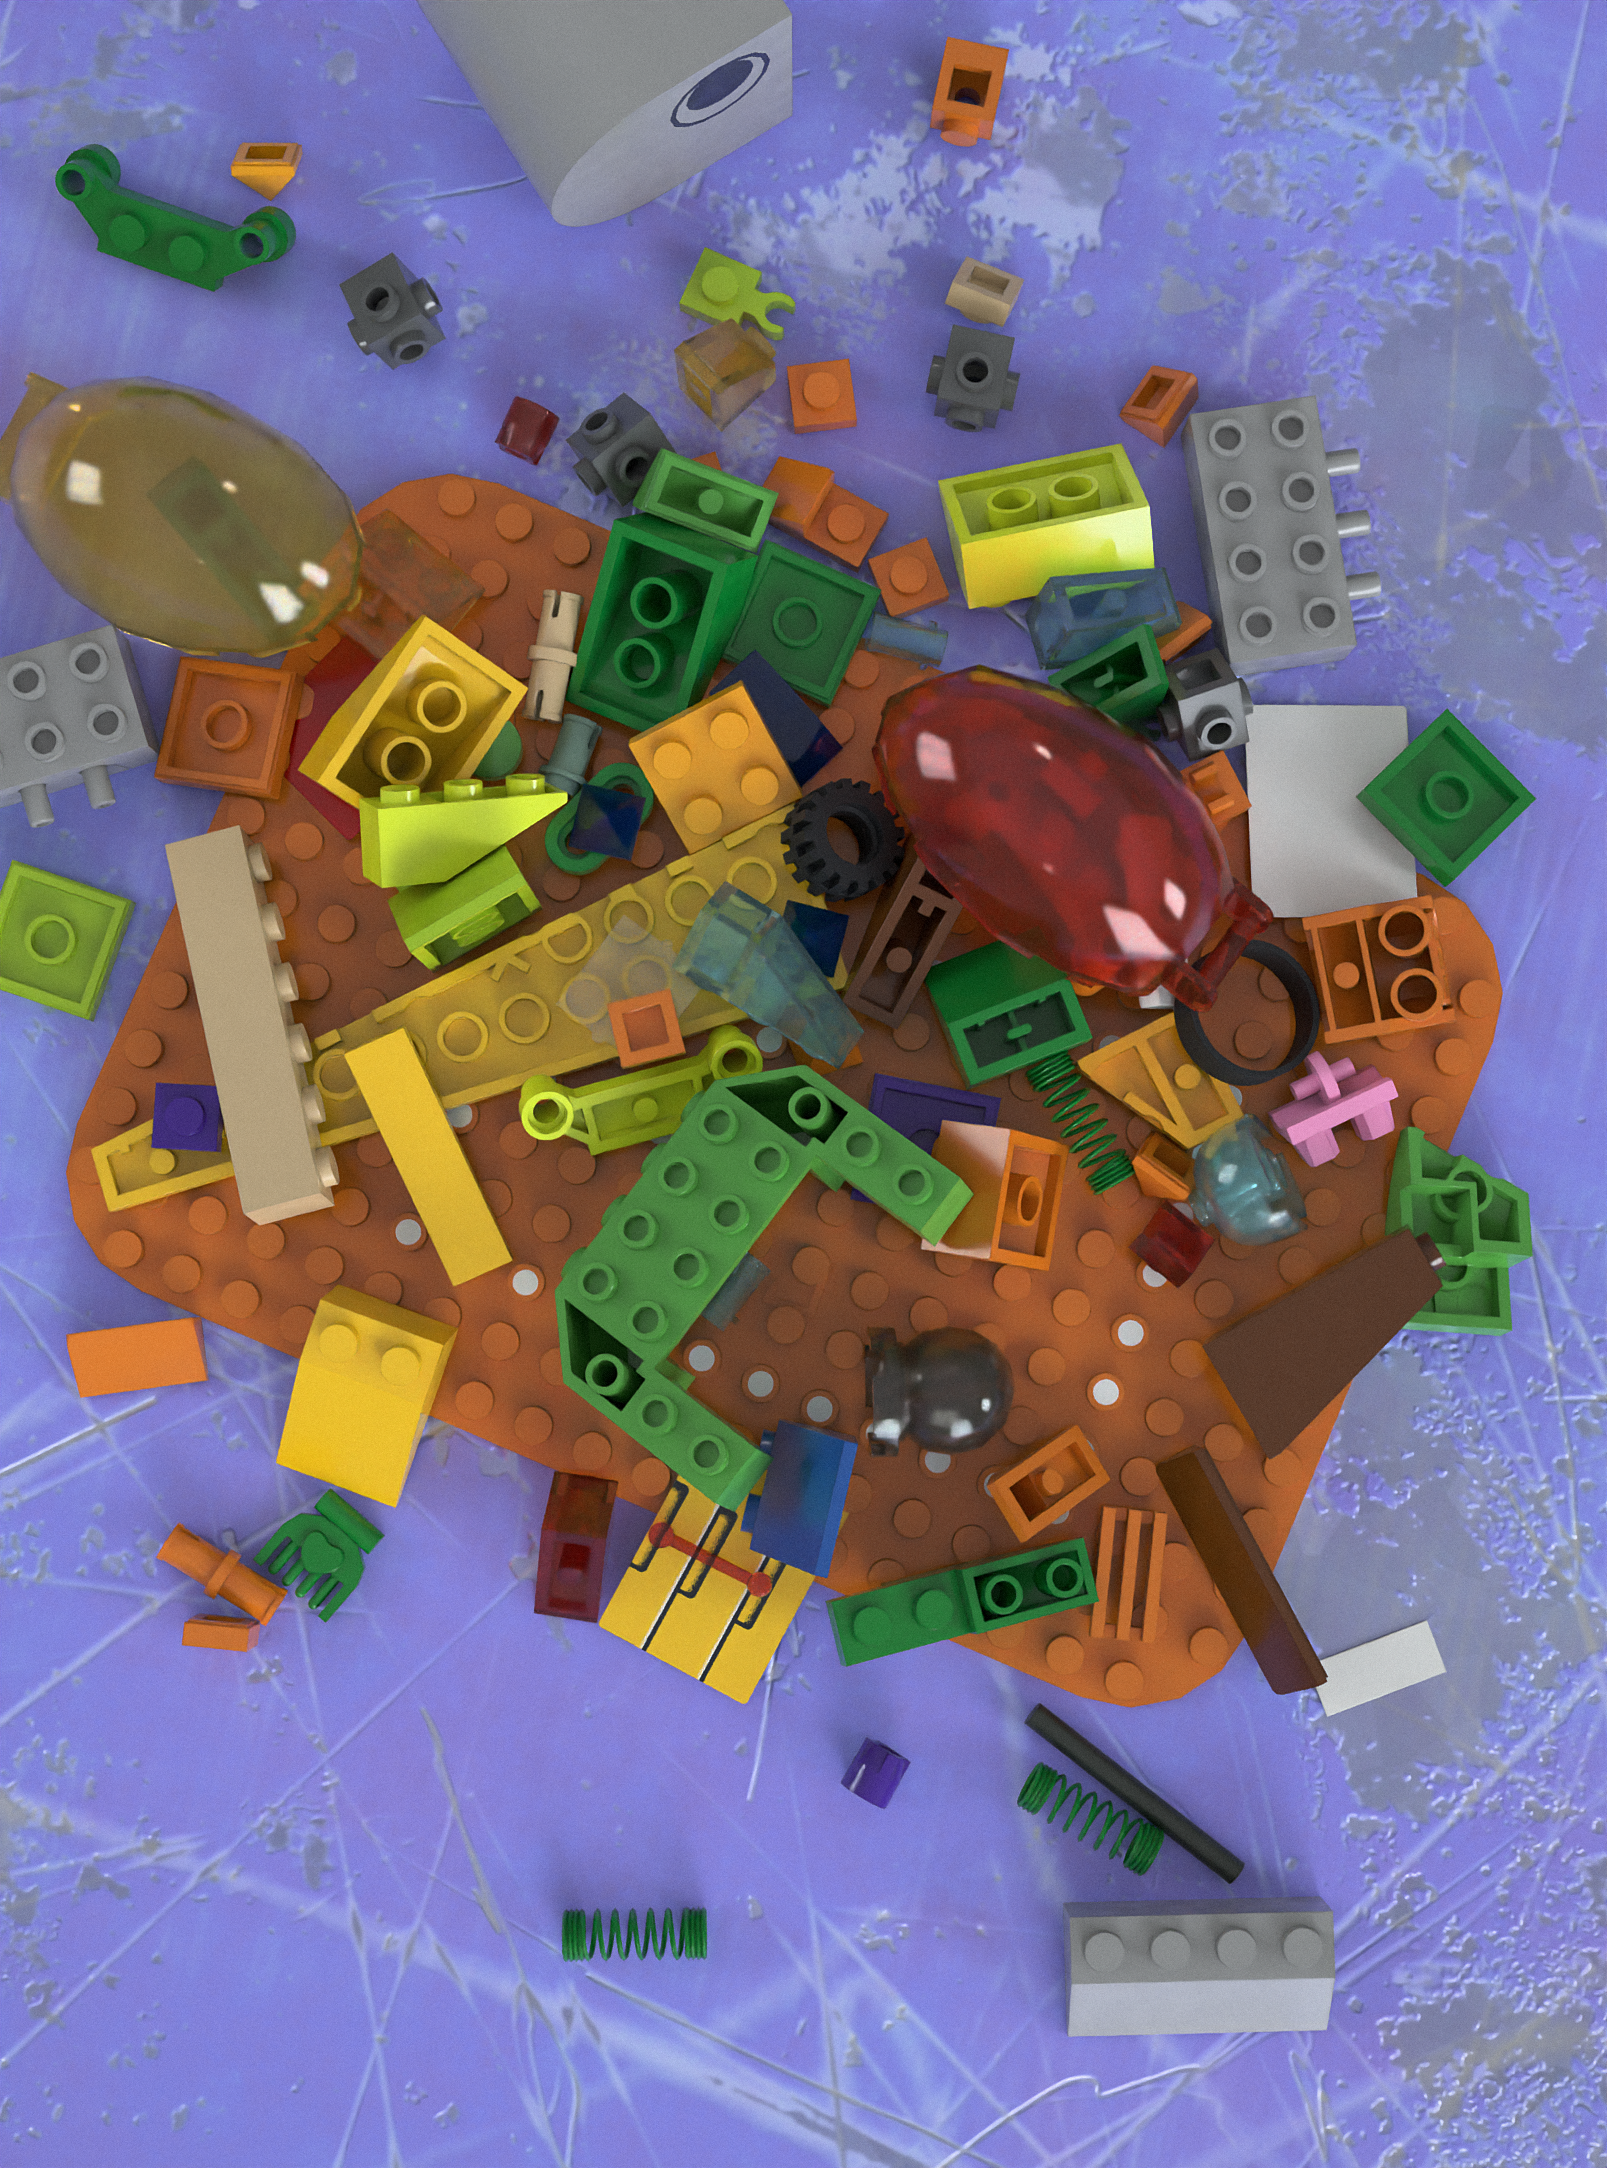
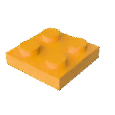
(715, 767)

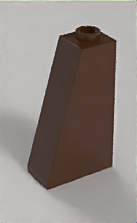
(1317, 1337)

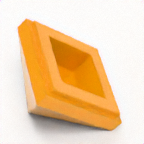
(266, 166)

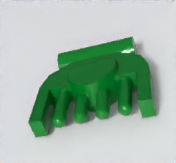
(328, 1546)

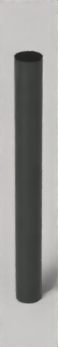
(1134, 1793)

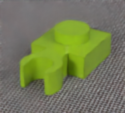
(728, 290)

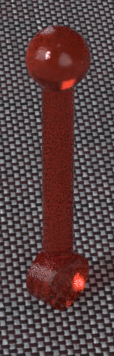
(663, 1535)

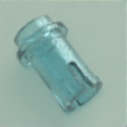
(907, 639)
(735, 1292)

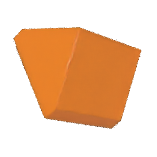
(1161, 403)

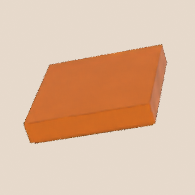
(229, 727)

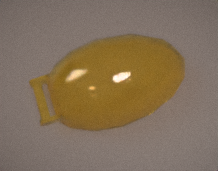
(180, 515)

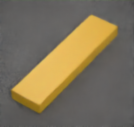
(428, 1155)

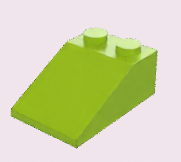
(464, 912)

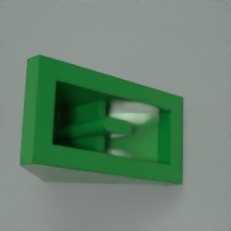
(1120, 677)

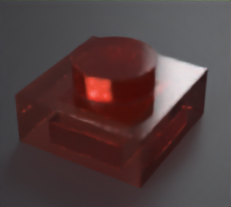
(1171, 1244)

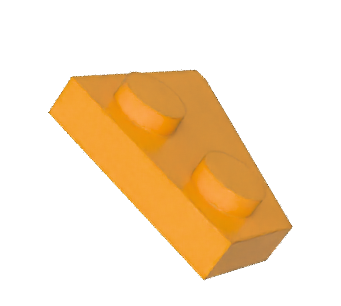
(1162, 1083)

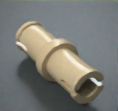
(552, 656)

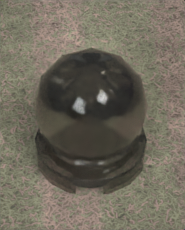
(939, 1390)

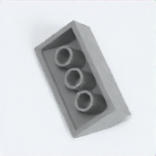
(1198, 1966)

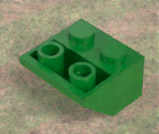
(1004, 1011)

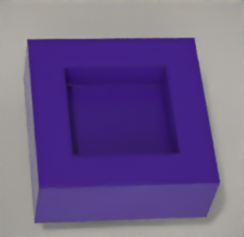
(187, 1118)

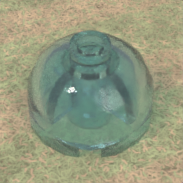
(1246, 1186)

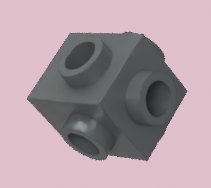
(392, 312)
(973, 379)
(617, 448)
(1204, 706)

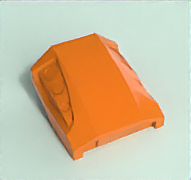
(1367, 969)

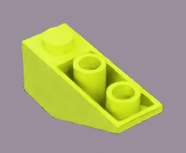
(438, 834)

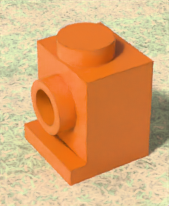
(971, 72)

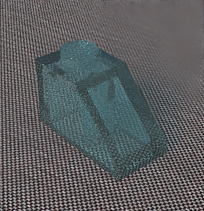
(1092, 609)

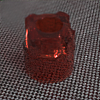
(526, 430)

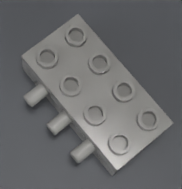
(1273, 535)
(70, 720)

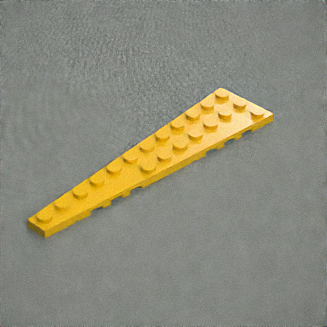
(498, 1015)

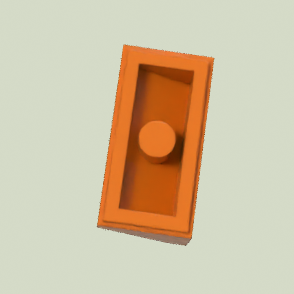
(138, 1356)

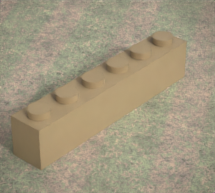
(251, 1025)

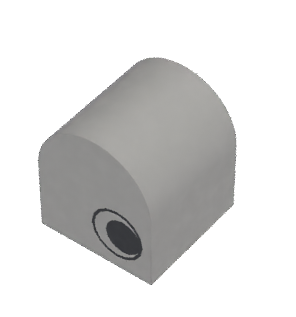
(620, 94)

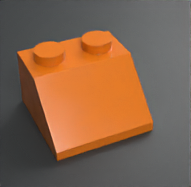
(1014, 1189)

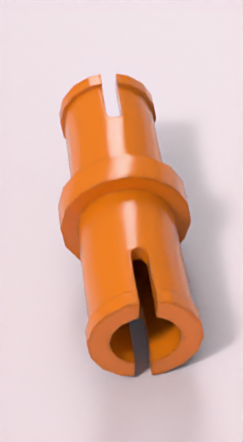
(222, 1574)

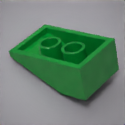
(657, 620)

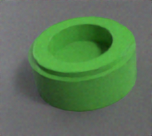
(502, 756)

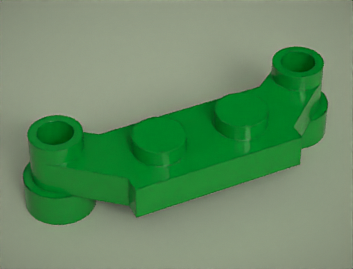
(163, 234)

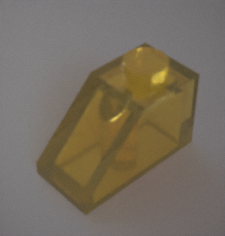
(725, 370)

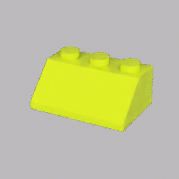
(1045, 521)

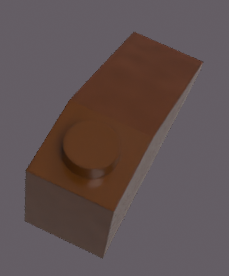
(900, 941)

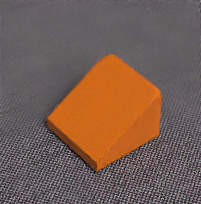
(1190, 633)

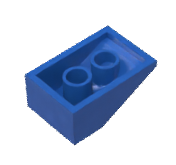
(801, 1495)

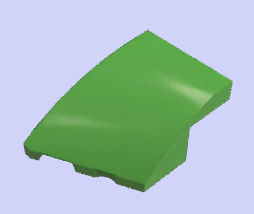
(1475, 1224)

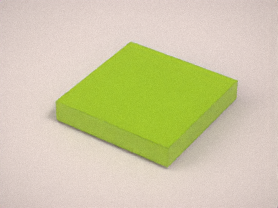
(59, 939)

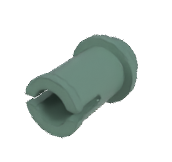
(571, 754)

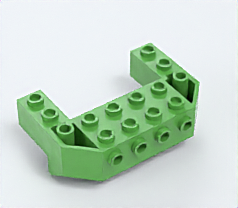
(690, 1227)

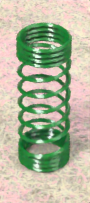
(1117, 1168)
(1142, 1848)
(692, 1929)

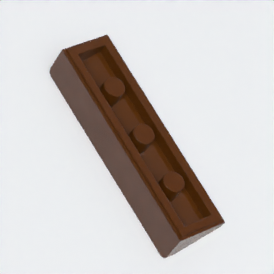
(1240, 1571)

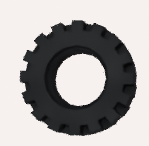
(814, 855)

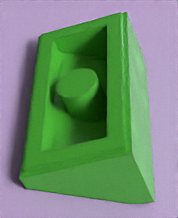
(706, 500)

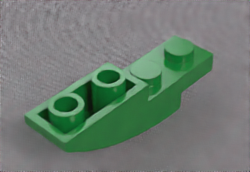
(961, 1600)

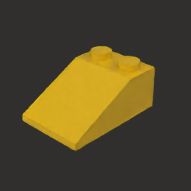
(415, 718)
(363, 1393)

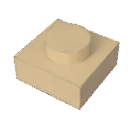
(984, 292)

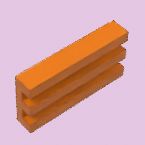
(1122, 1629)

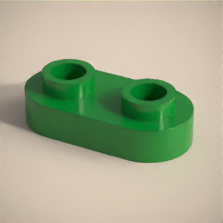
(560, 828)

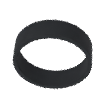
(1306, 1016)

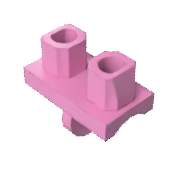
(1330, 1098)

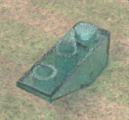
(764, 970)

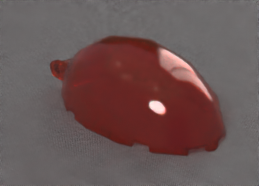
(1064, 832)

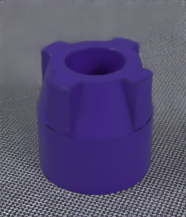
(875, 1773)

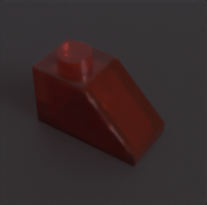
(575, 1546)

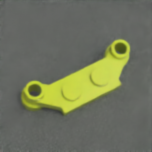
(634, 1104)

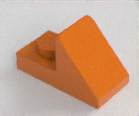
(823, 513)
(1047, 1482)

